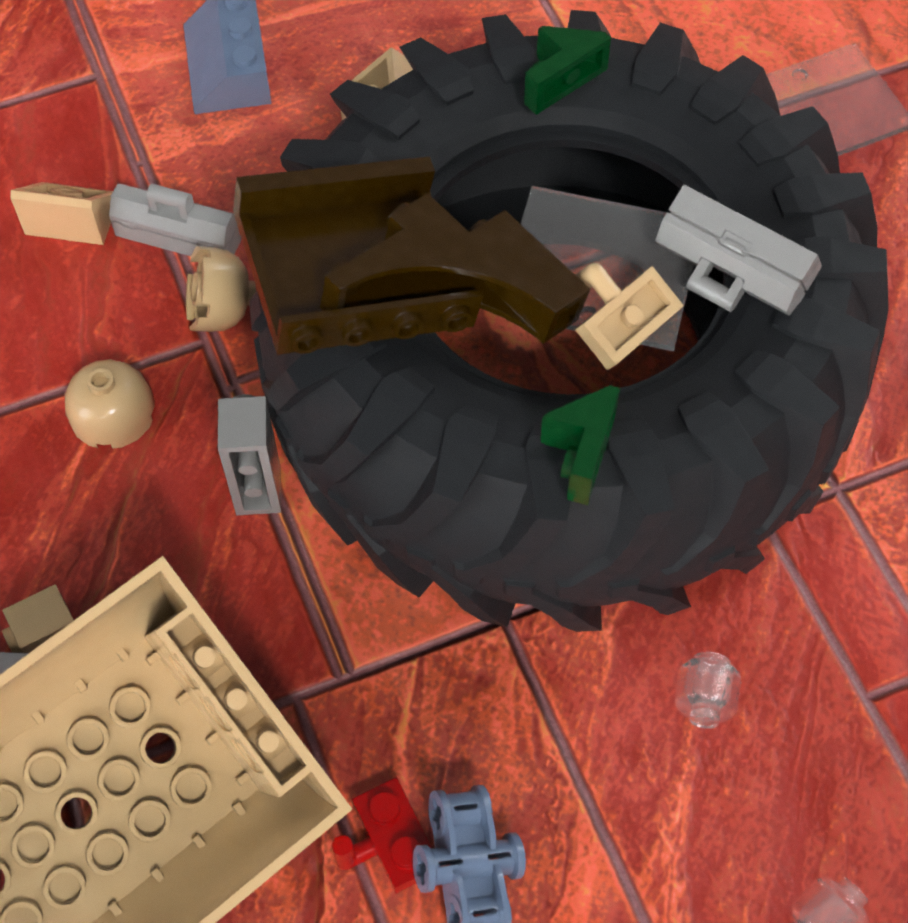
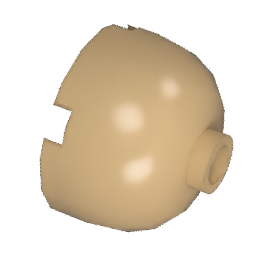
(217, 290)
(109, 404)

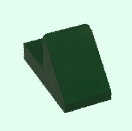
(565, 63)
(583, 432)

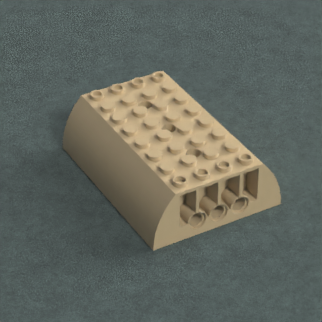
(163, 836)

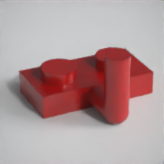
(391, 834)

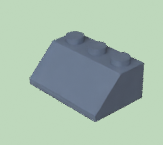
(226, 56)

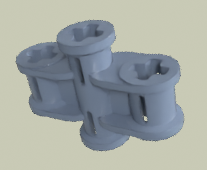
(466, 842)

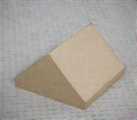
(63, 212)

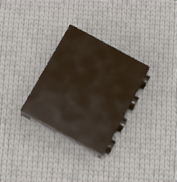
(313, 219)

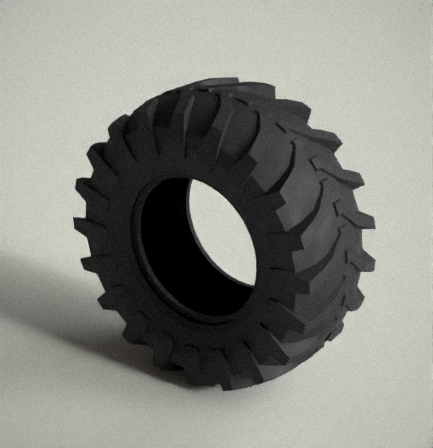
(703, 459)

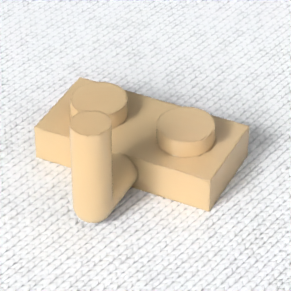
(628, 313)

